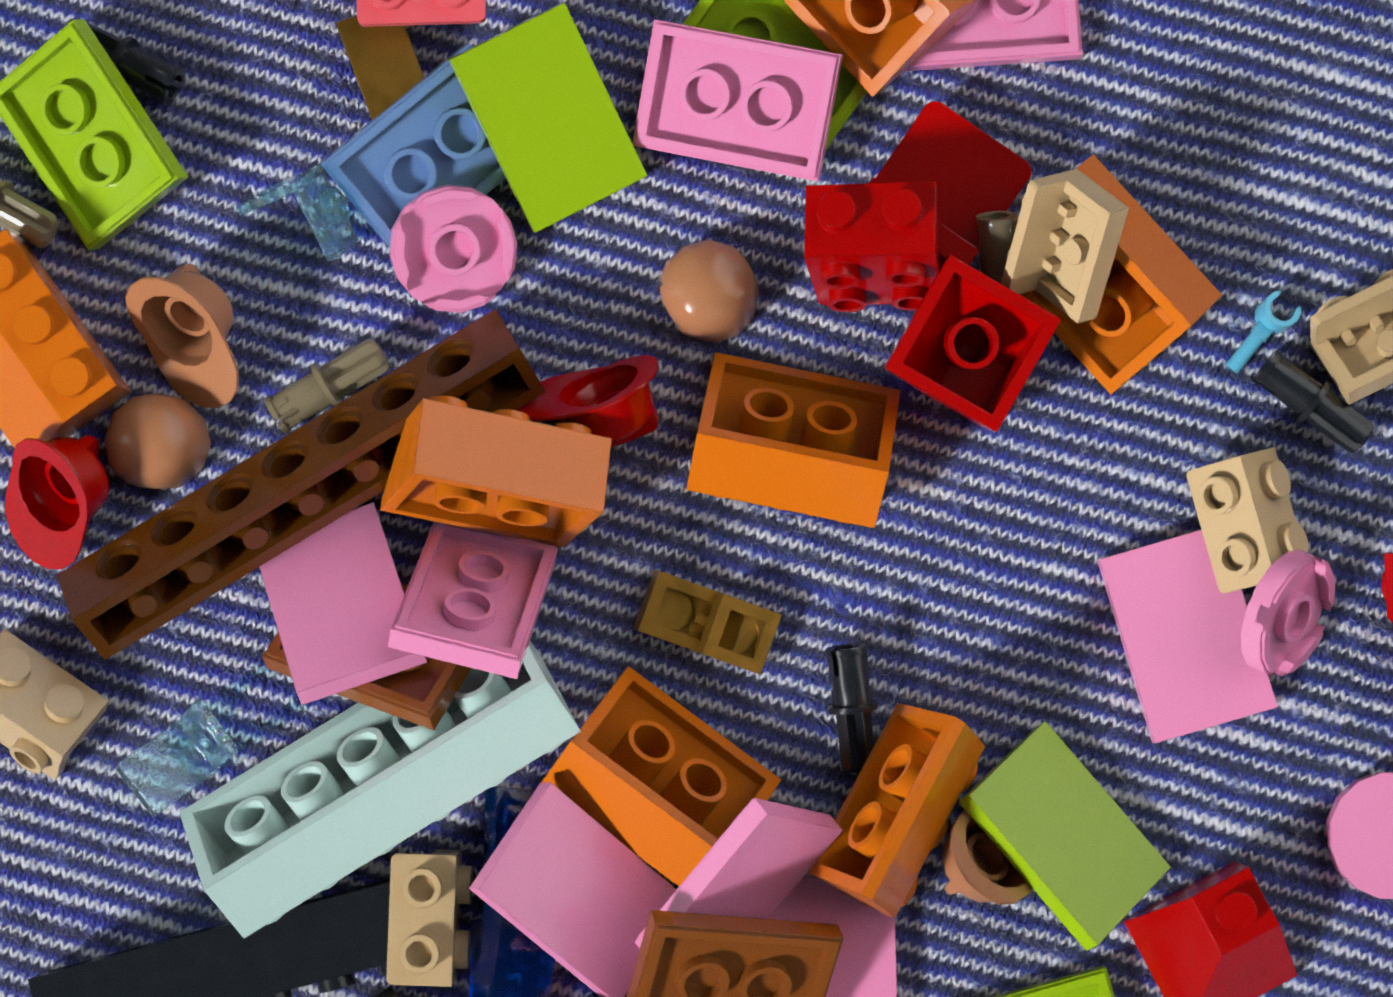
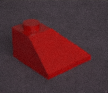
(972, 344)
(1213, 938)

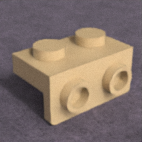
(1065, 242)
(1356, 339)
(1245, 516)
(42, 708)
(424, 918)

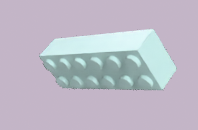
(364, 789)

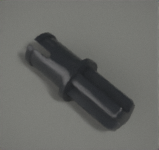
(141, 67)
(1314, 402)
(851, 703)

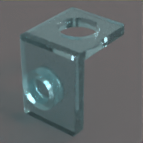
(321, 204)
(177, 759)

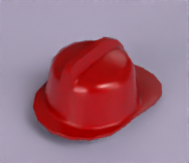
(606, 399)
(53, 497)

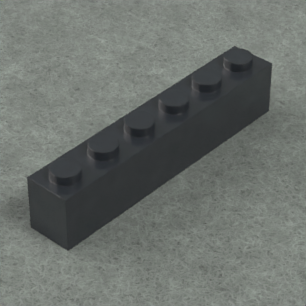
(309, 944)

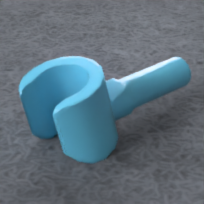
(1265, 327)

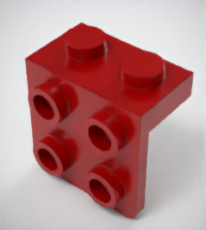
(970, 173)
(871, 243)

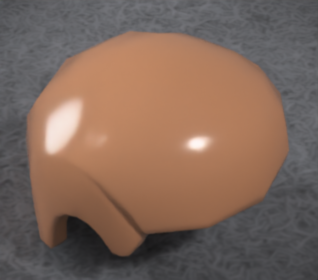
(709, 291)
(157, 442)

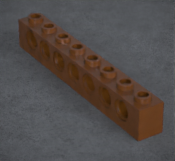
(283, 490)

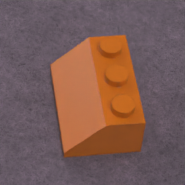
(879, 35)
(1147, 299)
(49, 361)
(794, 440)
(497, 472)
(658, 776)
(899, 807)

